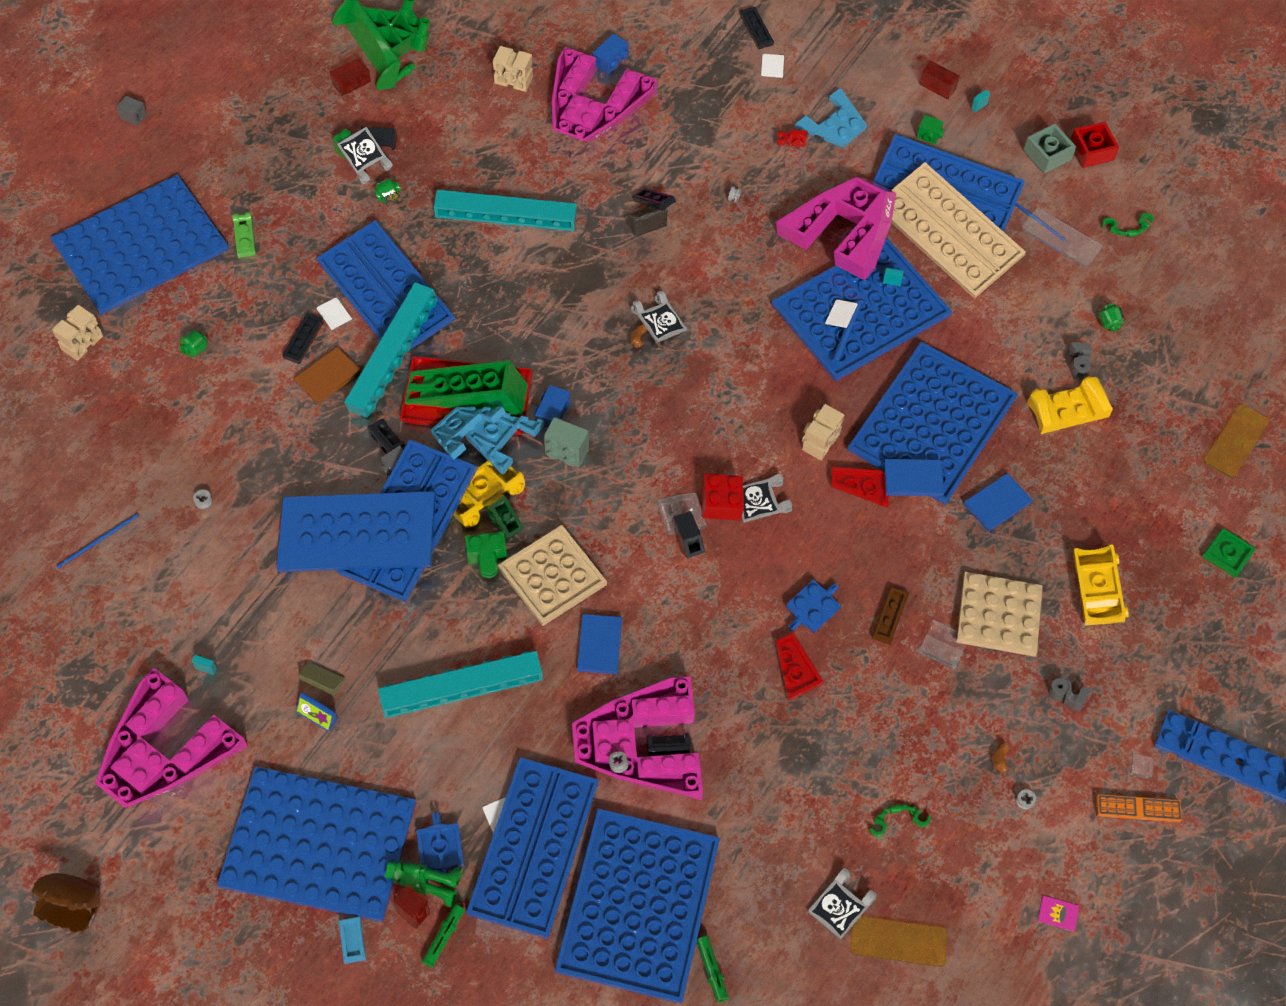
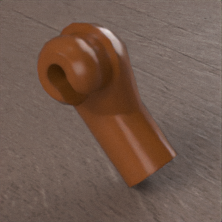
(635, 336)
(998, 758)

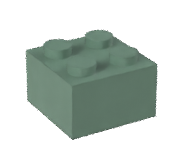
(1049, 148)
(566, 442)

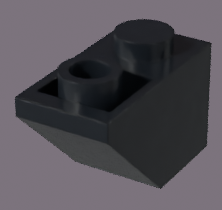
(688, 535)

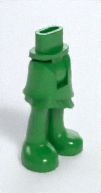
(417, 876)

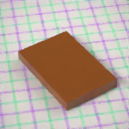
(327, 375)

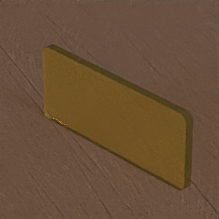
(1236, 441)
(899, 941)

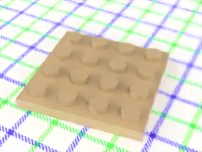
(552, 575)
(999, 614)

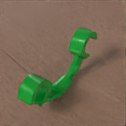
(1129, 233)
(896, 809)

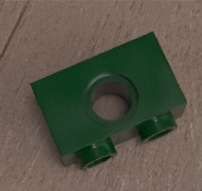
(503, 515)

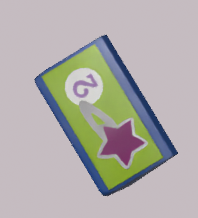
(316, 712)

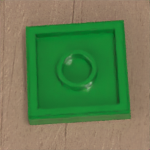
(1229, 552)

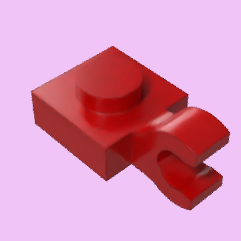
(794, 138)

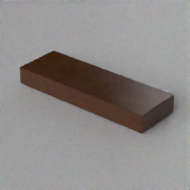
(890, 615)

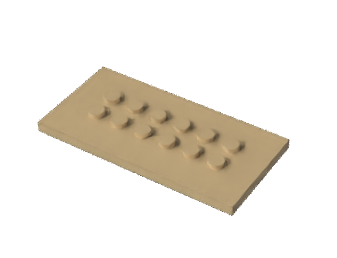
(952, 231)

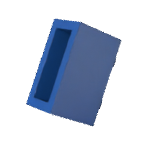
(611, 53)
(553, 404)

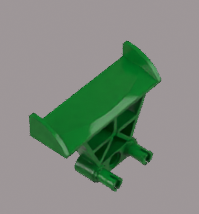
(373, 40)

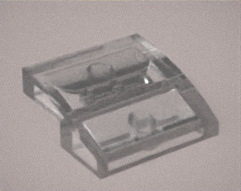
(679, 504)
(942, 646)

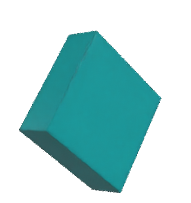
(980, 100)
(893, 277)
(204, 664)

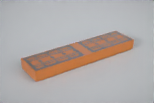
(1138, 808)

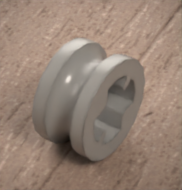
(734, 194)
(202, 493)
(618, 756)
(1029, 794)

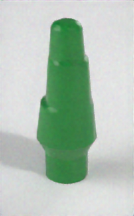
(407, 70)

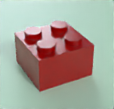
(1094, 144)
(722, 497)

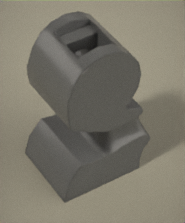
(1080, 364)
(1062, 690)

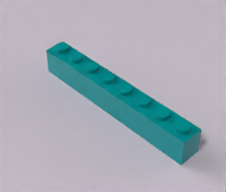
(505, 210)
(391, 350)
(460, 684)

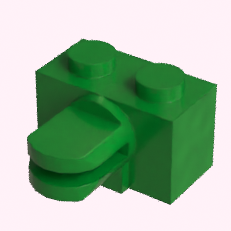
(486, 551)

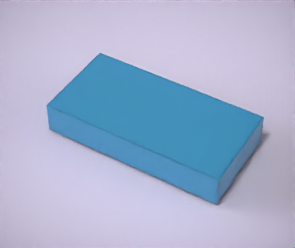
(352, 940)

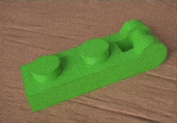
(244, 235)

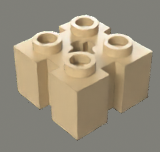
(513, 68)
(77, 332)
(822, 431)

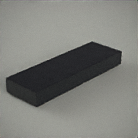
(756, 27)
(653, 199)
(303, 338)

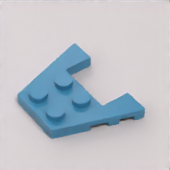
(841, 126)
(458, 423)
(491, 437)

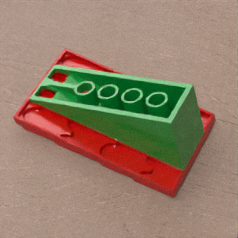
(442, 385)

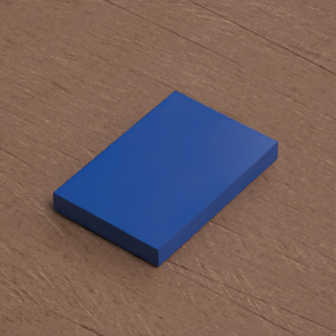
(913, 477)
(998, 502)
(599, 644)

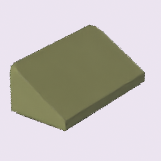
(321, 678)

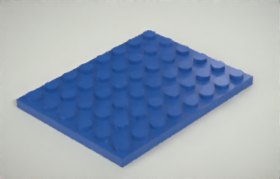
(139, 244)
(886, 315)
(934, 414)
(317, 844)
(638, 906)

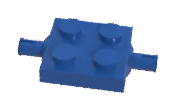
(813, 606)
(440, 845)

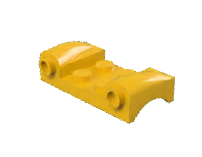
(1070, 406)
(483, 486)
(1100, 586)

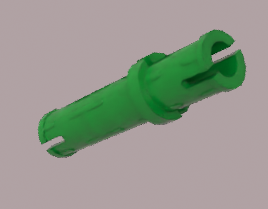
(455, 913)
(715, 978)

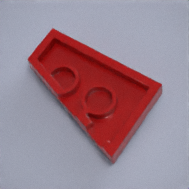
(861, 483)
(796, 667)

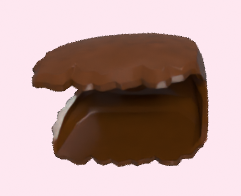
(66, 901)

